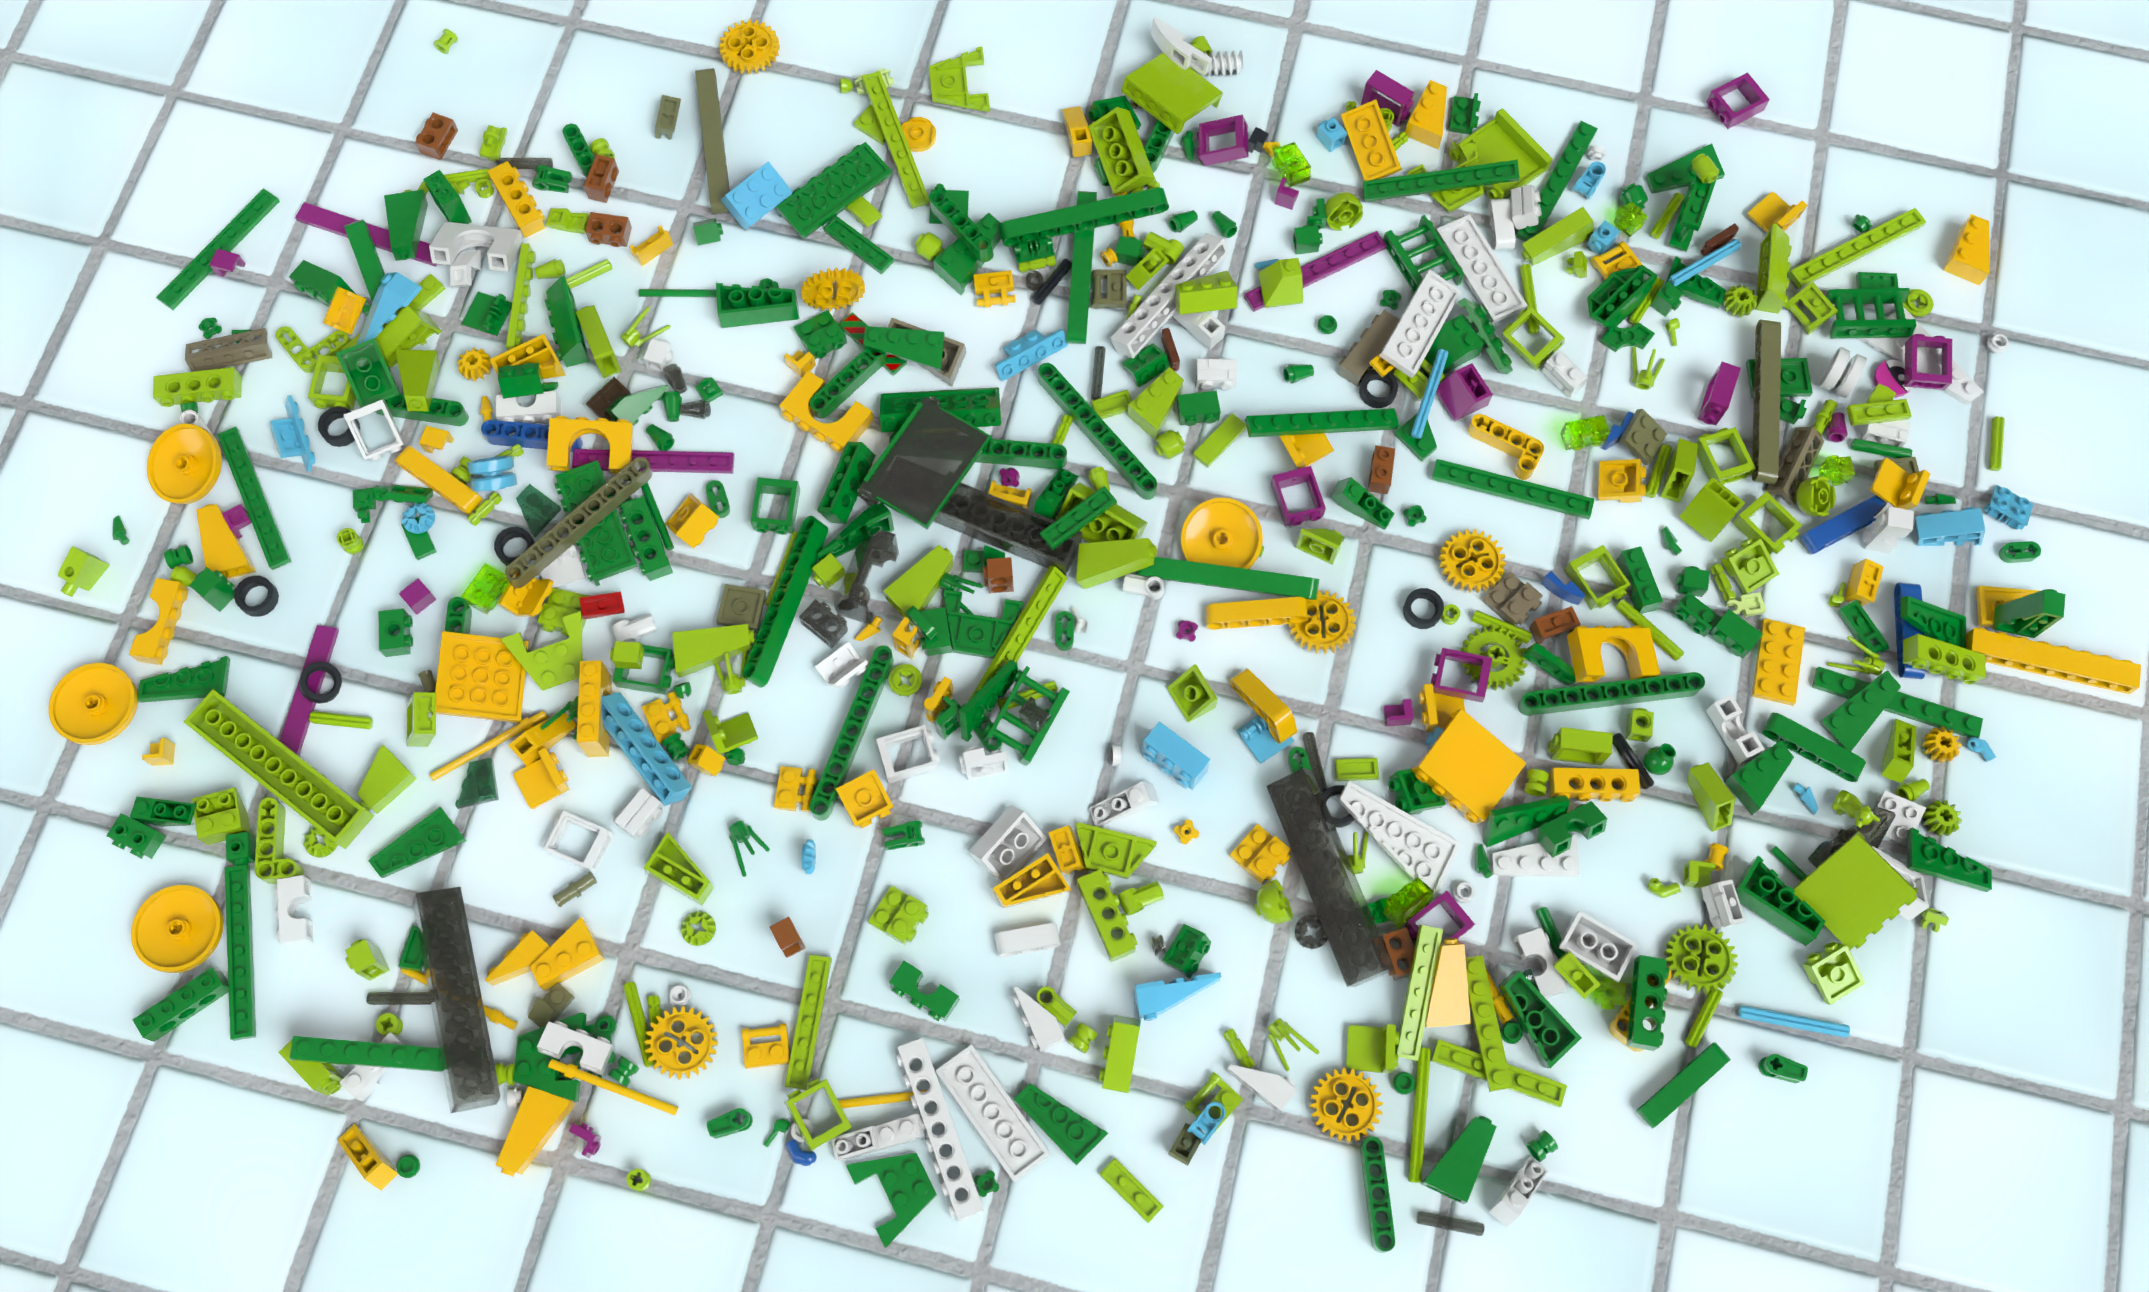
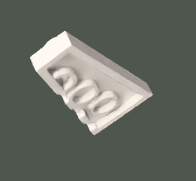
(1536, 862)

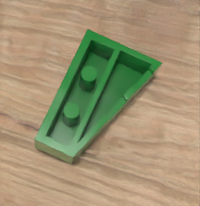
(2030, 614)
(1759, 777)

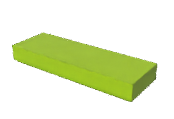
(1878, 412)
(1219, 440)
(1131, 1190)

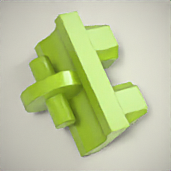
(493, 142)

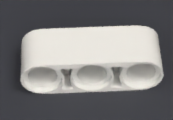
(1501, 224)
(1027, 940)

